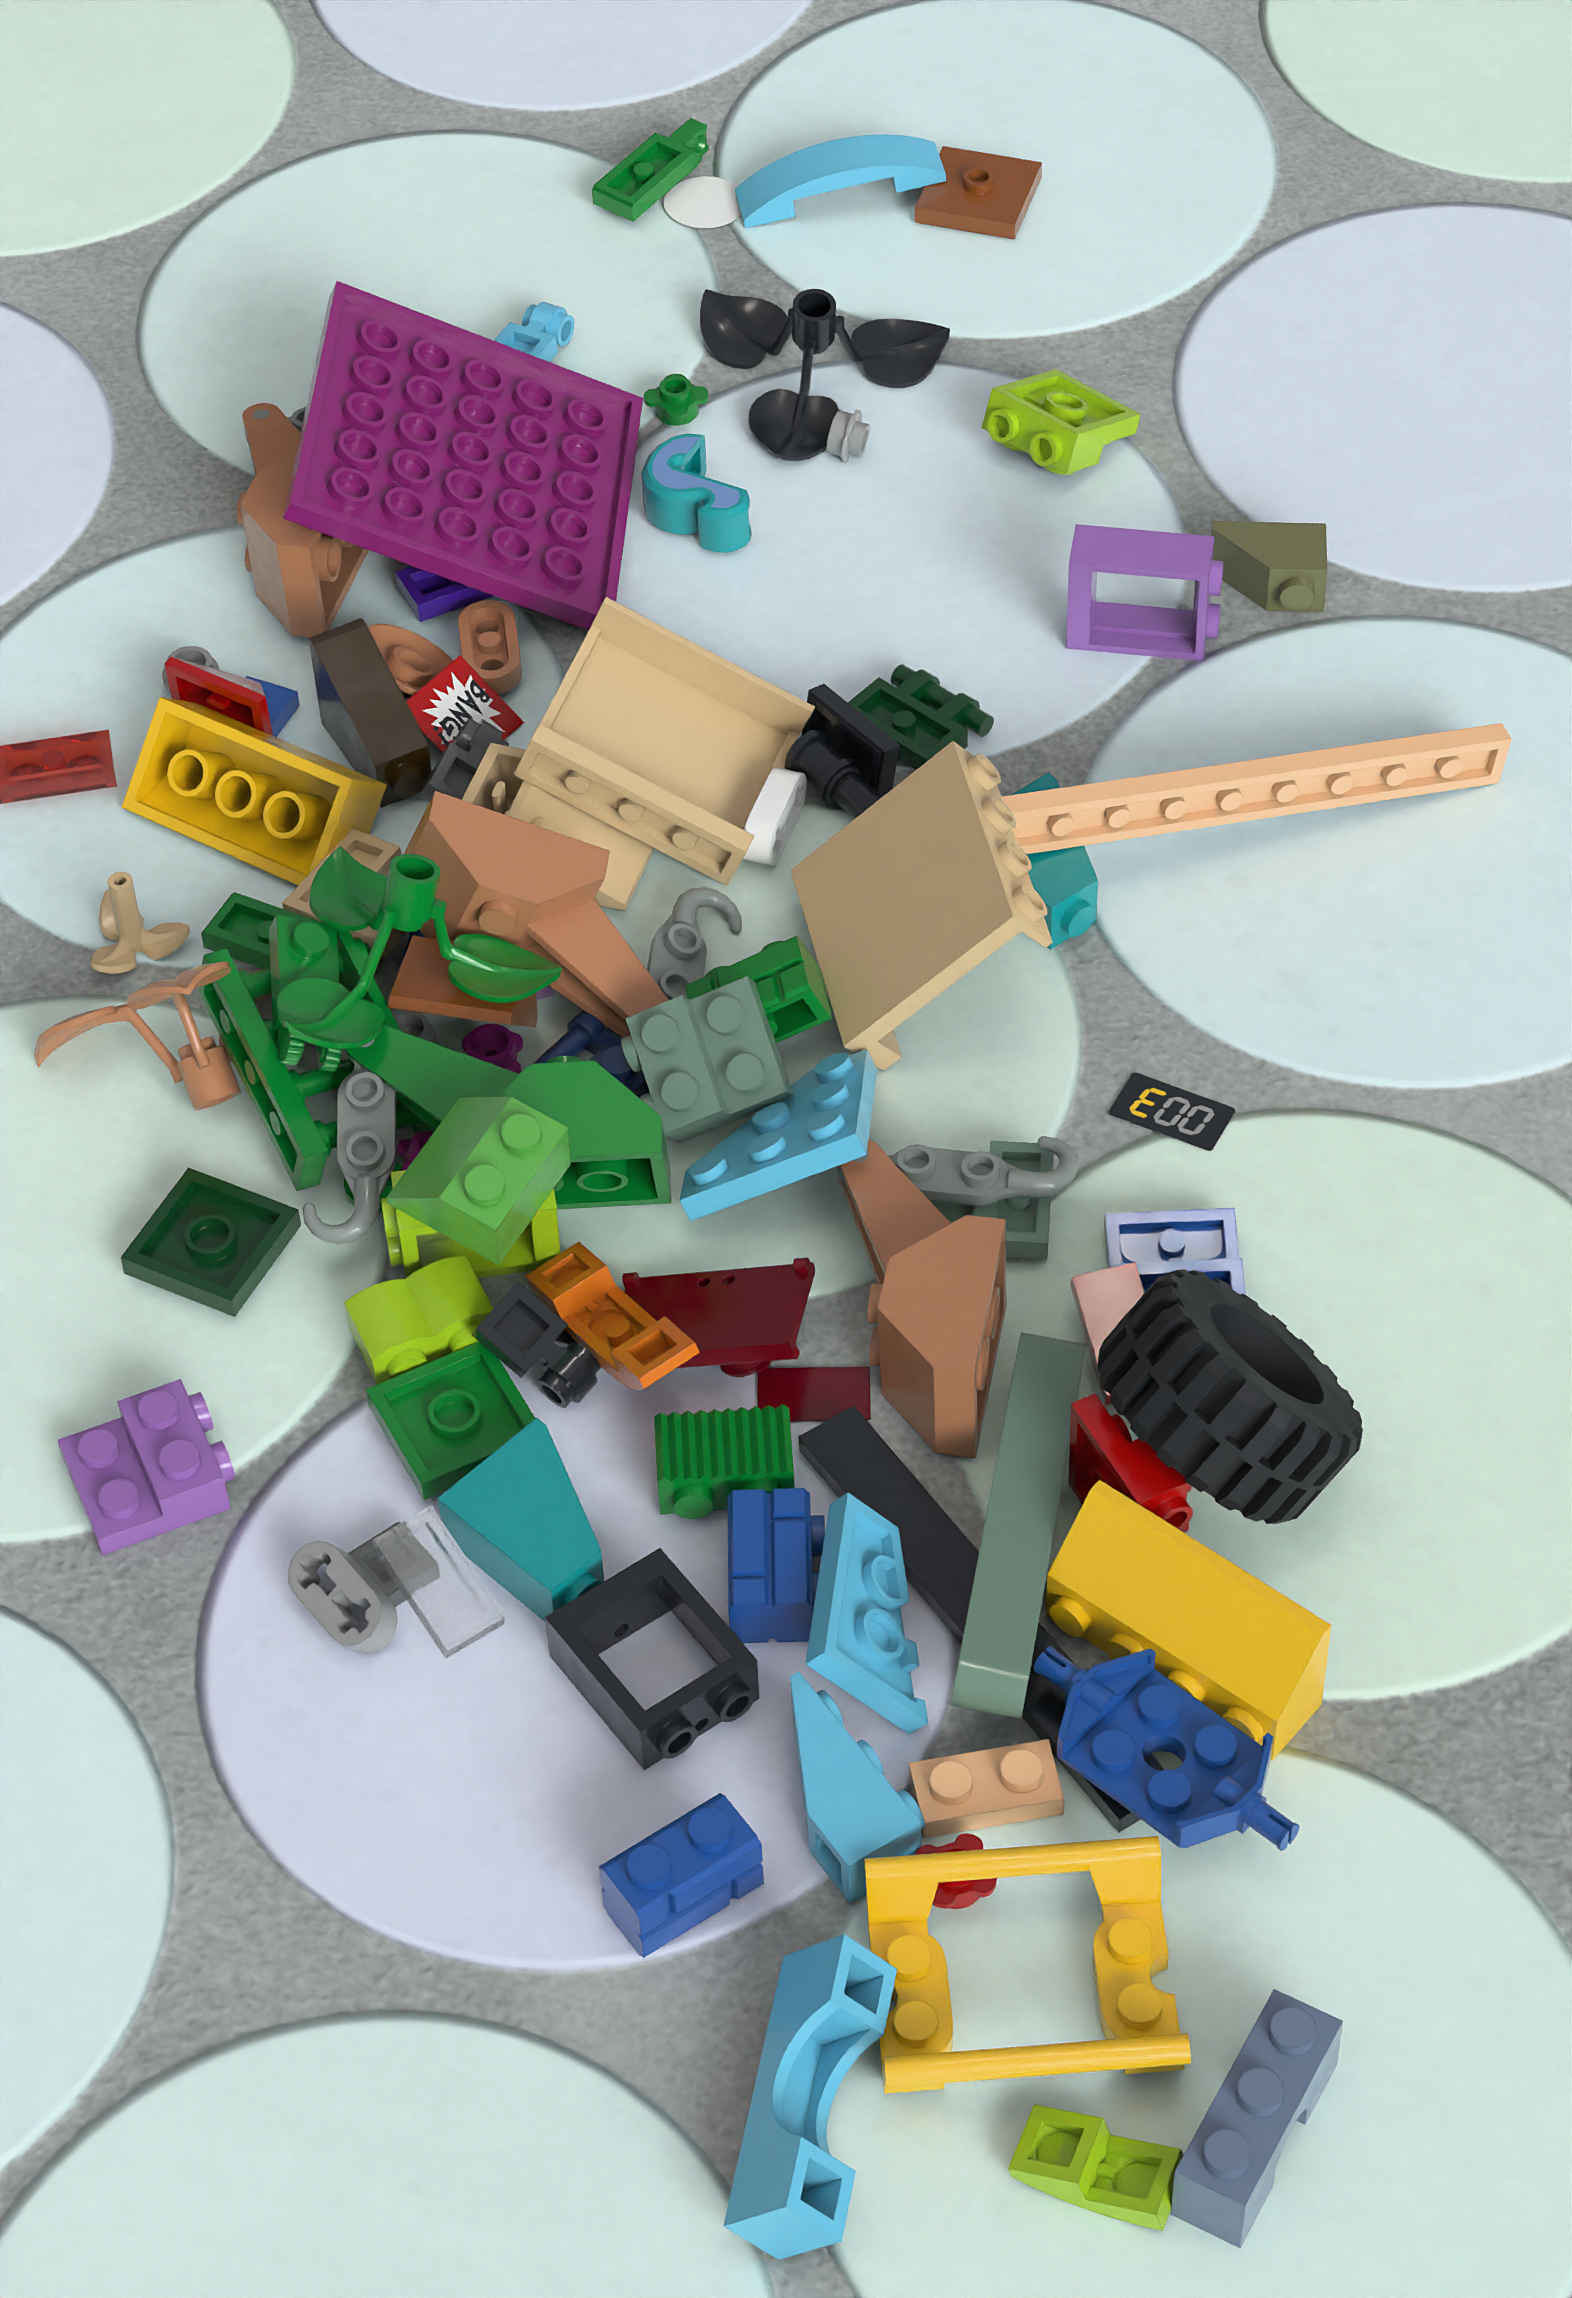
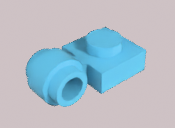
(540, 332)

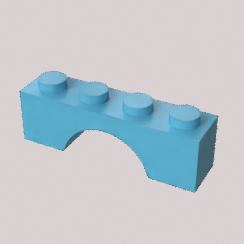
(823, 2017)

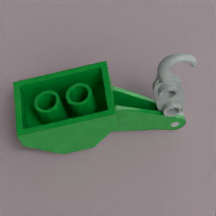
(613, 1134)

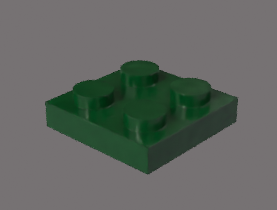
(211, 1241)

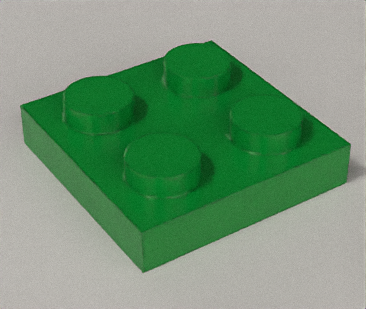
(449, 1415)

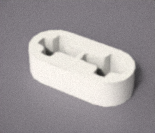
(775, 815)

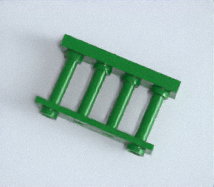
(273, 1088)

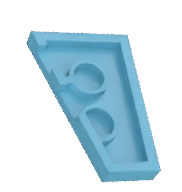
(858, 1616)

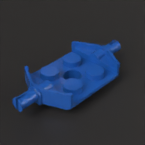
(1131, 1710)

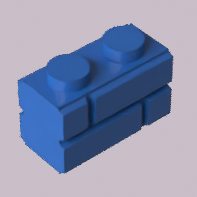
(772, 1564)
(681, 1874)

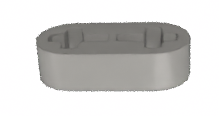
(331, 1607)

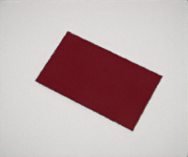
(816, 1391)

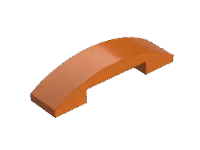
(608, 1321)

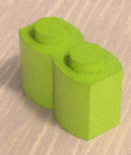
(417, 1317)

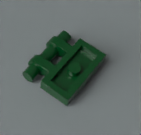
(911, 722)

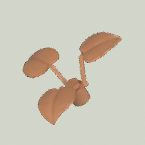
(202, 1066)

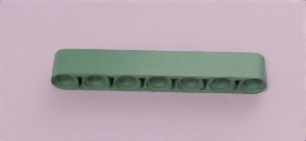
(1019, 1528)

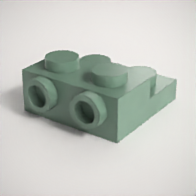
(707, 1059)

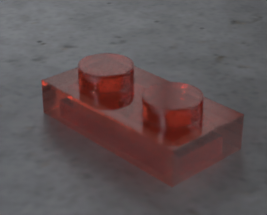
(56, 766)

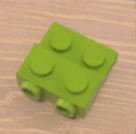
(1057, 420)

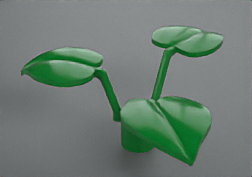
(356, 897)

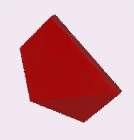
(219, 691)

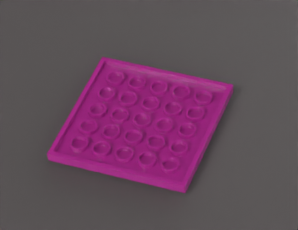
(465, 458)

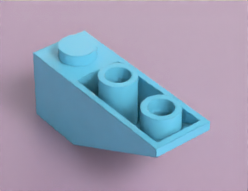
(845, 1796)

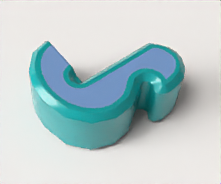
(687, 502)

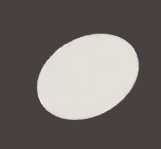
(703, 202)

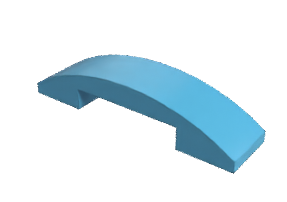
(835, 166)

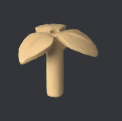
(124, 924)

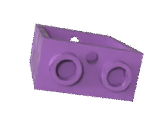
(1138, 627)

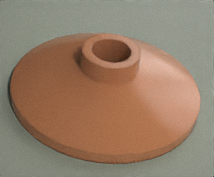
(409, 657)

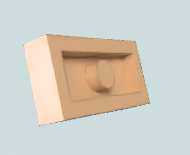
(986, 1788)

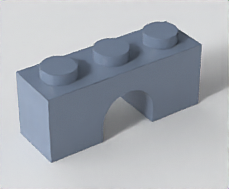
(1247, 2125)

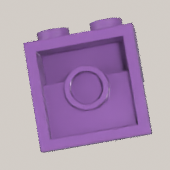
(148, 1467)

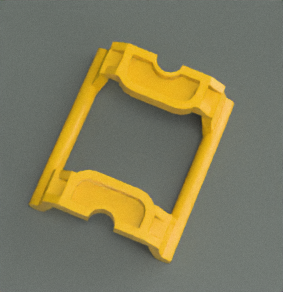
(1127, 1953)

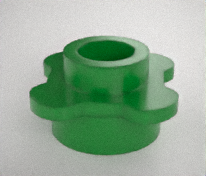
(676, 400)

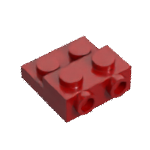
(1105, 1452)

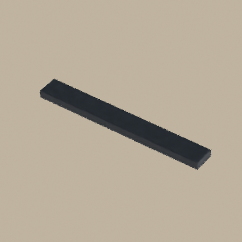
(936, 1560)

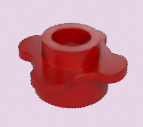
(960, 1893)

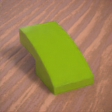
(1090, 2168)

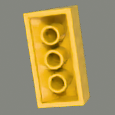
(247, 790)
(1214, 1628)

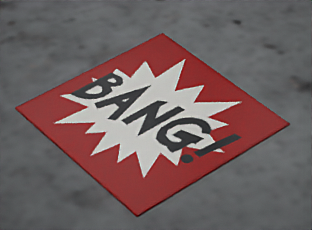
(455, 696)

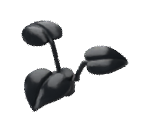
(796, 425)

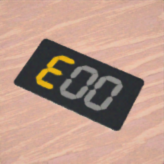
(1172, 1111)

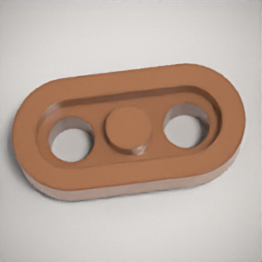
(491, 643)

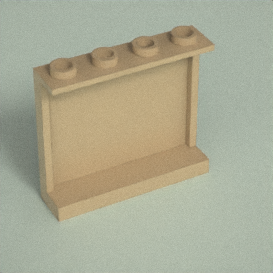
(663, 740)
(916, 897)

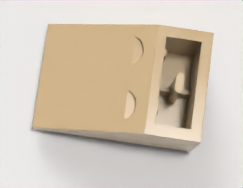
(505, 793)

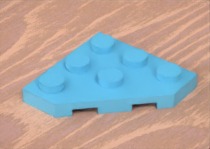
(789, 1139)

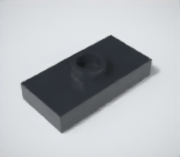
(854, 737)

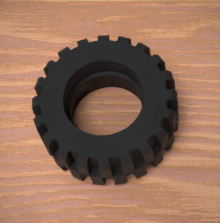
(1229, 1397)

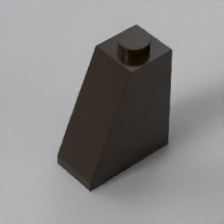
(368, 711)

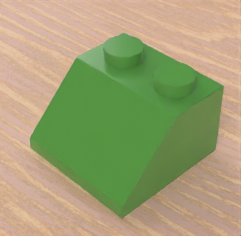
(484, 1173)

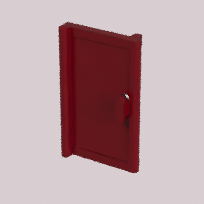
(731, 1312)

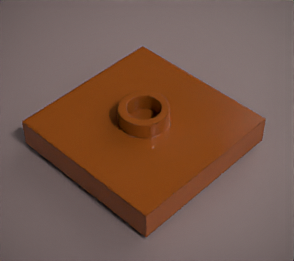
(980, 193)

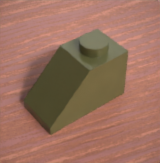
(1274, 562)

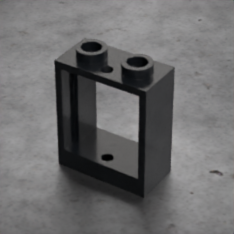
(621, 1608)

